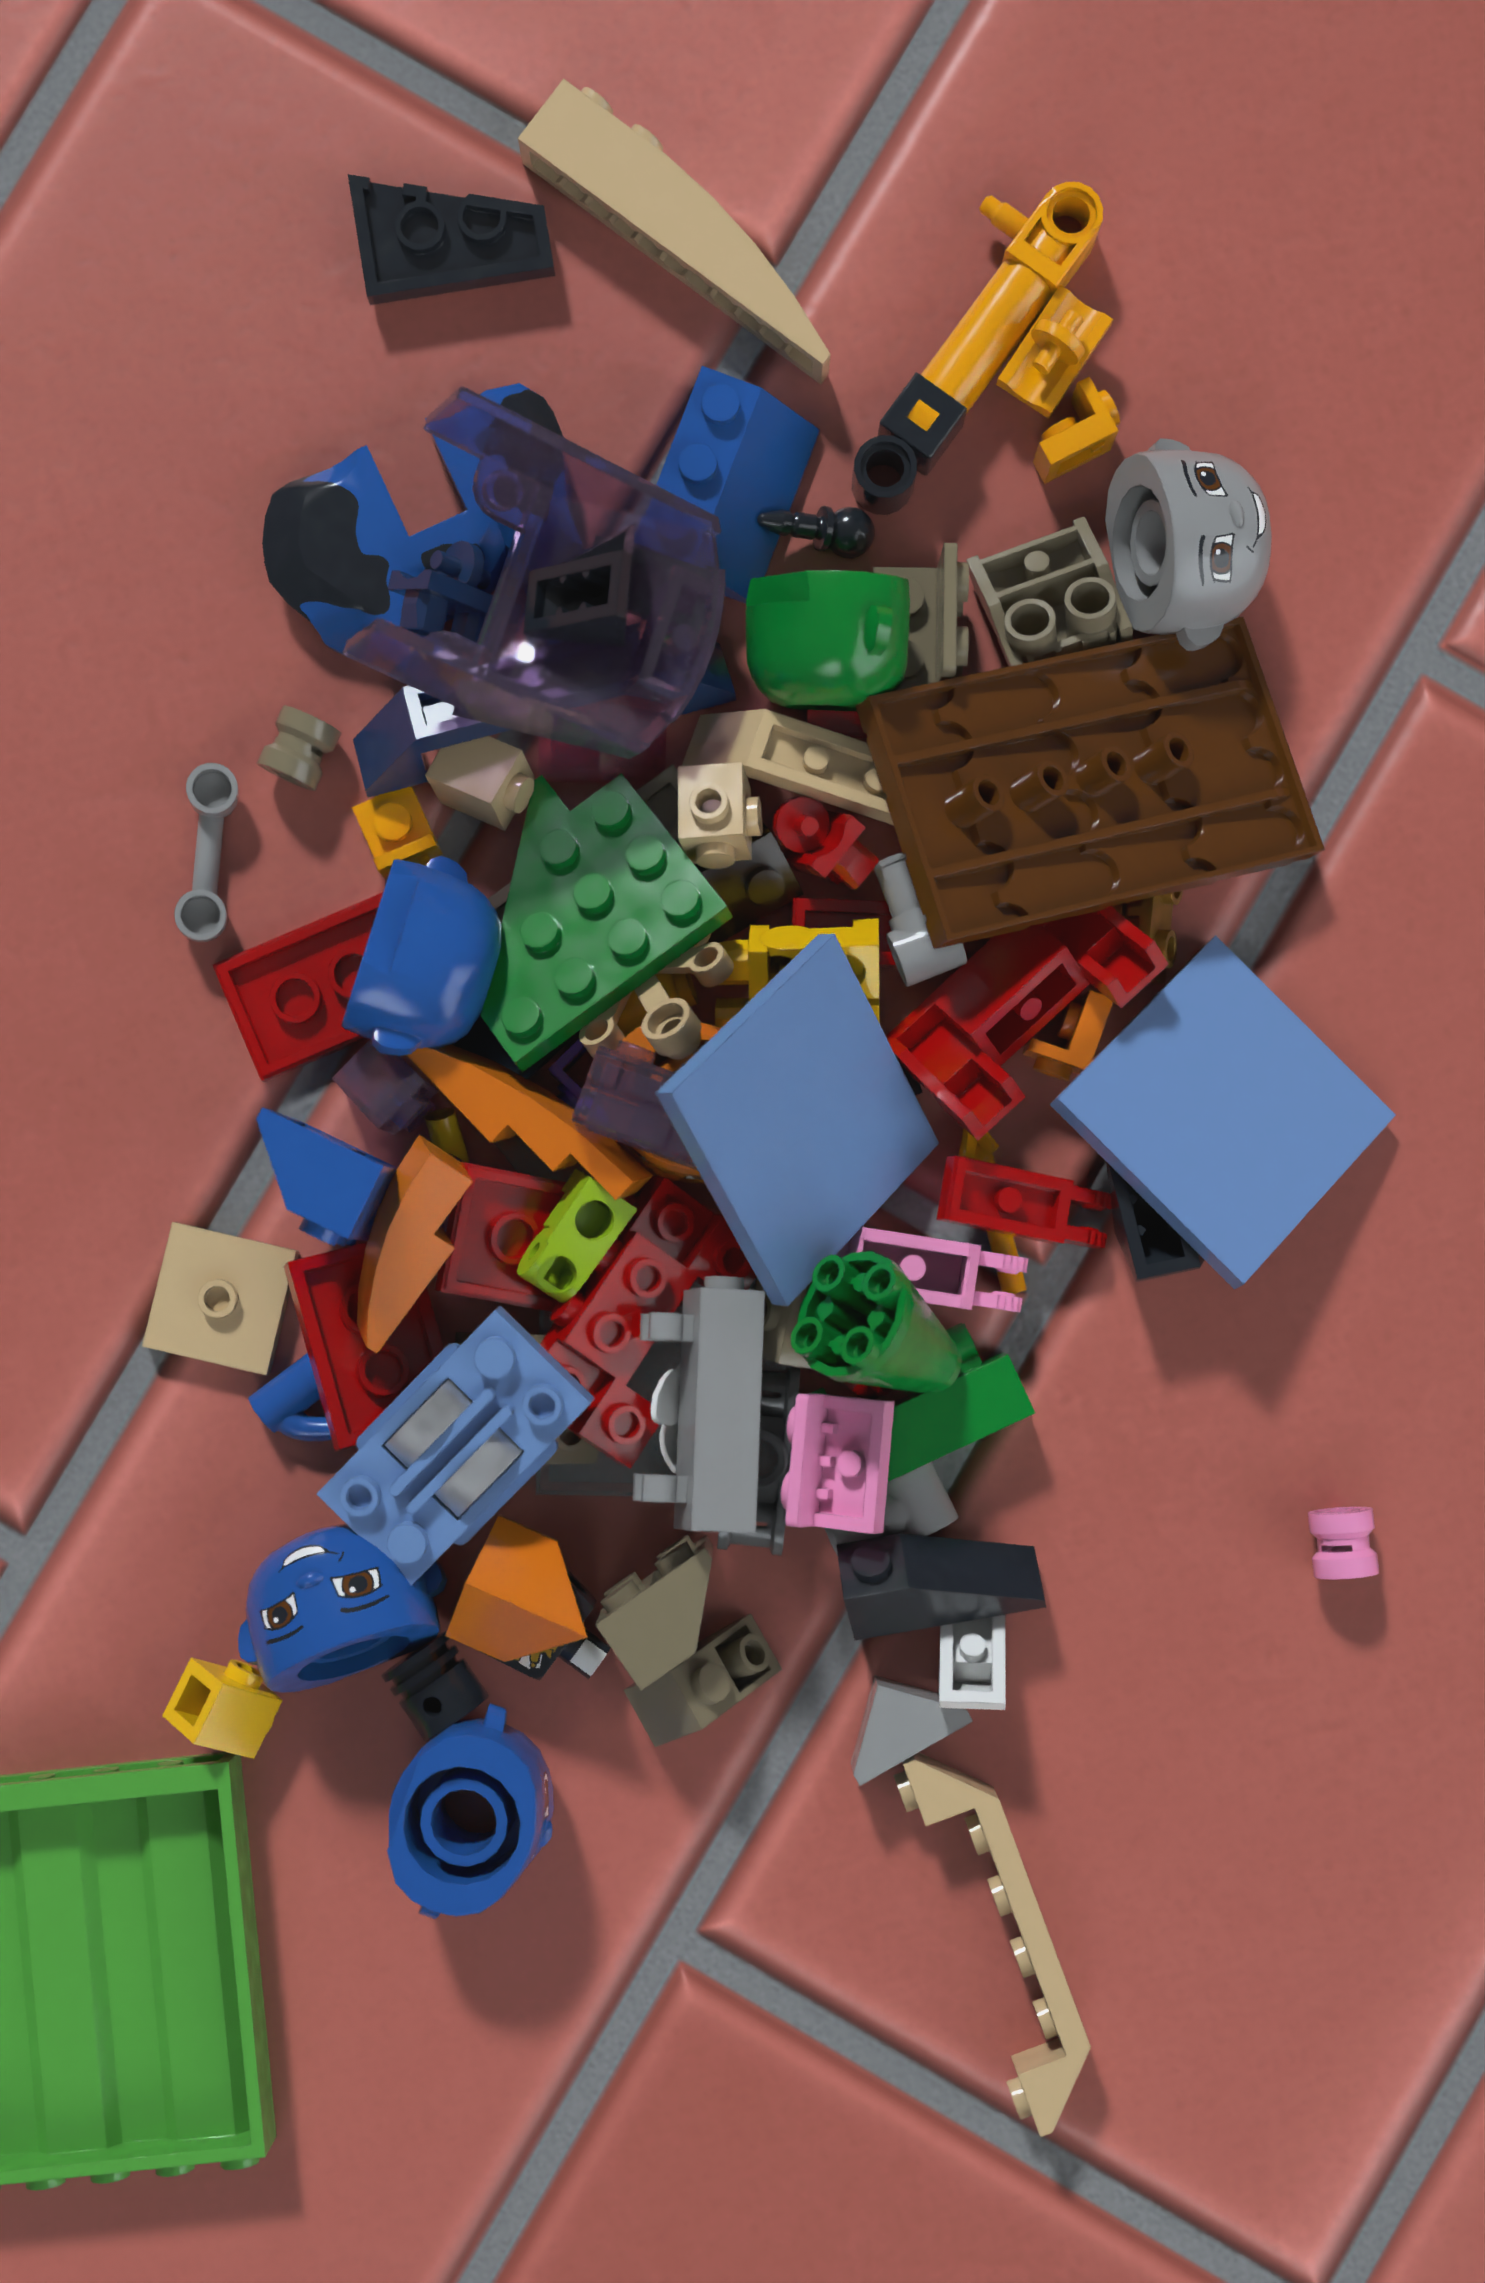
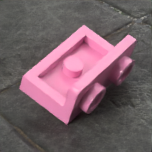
(838, 1462)

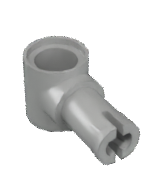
(909, 935)
(914, 1506)

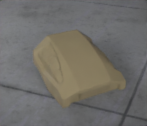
(1051, 596)

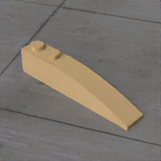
(667, 216)

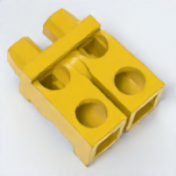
(770, 950)

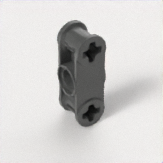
(773, 1429)

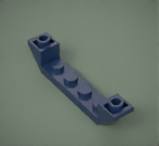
(417, 723)

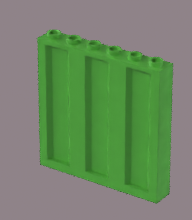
(129, 1973)

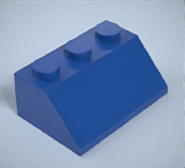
(737, 459)
(324, 1179)

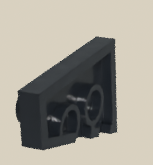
(443, 243)

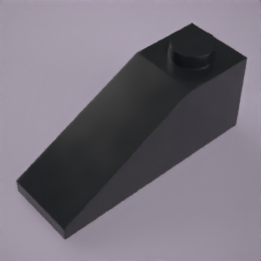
(934, 1581)

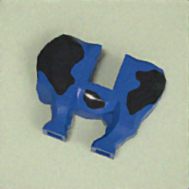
(340, 535)

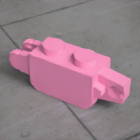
(940, 1268)

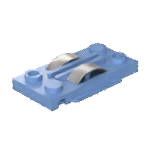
(456, 1444)

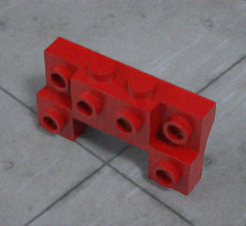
(1006, 997)
(644, 1271)

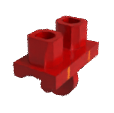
(823, 842)

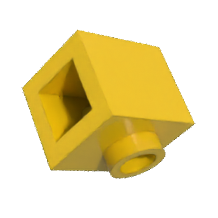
(223, 1706)

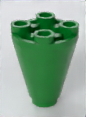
(873, 1327)

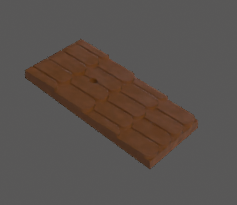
(1087, 782)

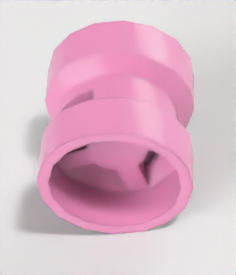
(1341, 1528)

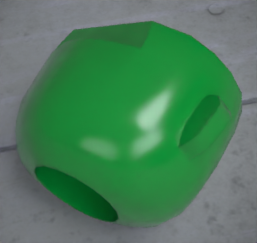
(827, 637)

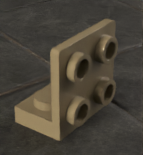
(936, 599)

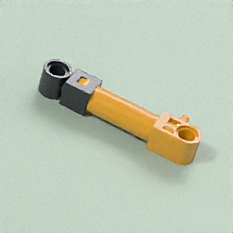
(936, 402)

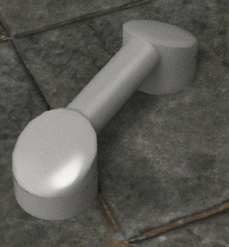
(213, 796)

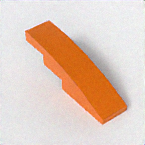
(509, 1104)

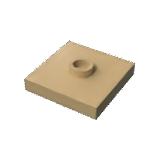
(220, 1299)

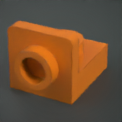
(1082, 1029)

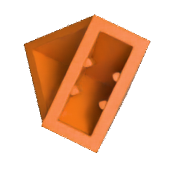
(517, 1596)

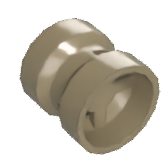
(299, 748)

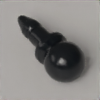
(846, 532)

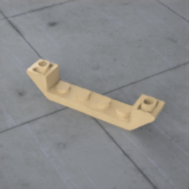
(792, 758)
(1052, 2068)

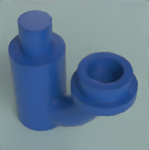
(284, 1400)

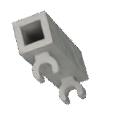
(716, 1409)

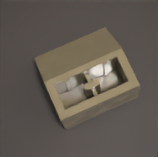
(658, 1619)

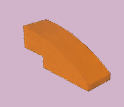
(407, 1239)

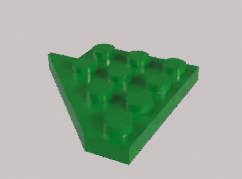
(590, 915)

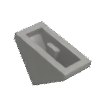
(898, 1725)

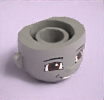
(1186, 541)

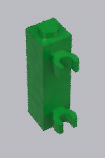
(976, 1405)

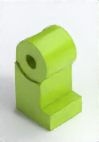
(574, 1238)

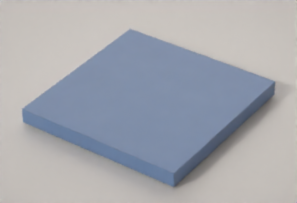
(1223, 1112)
(799, 1118)

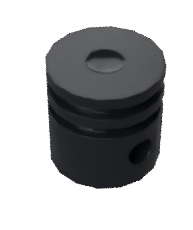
(435, 1686)

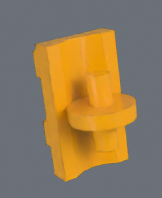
(1054, 352)

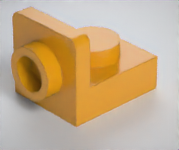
(1073, 443)
(397, 829)

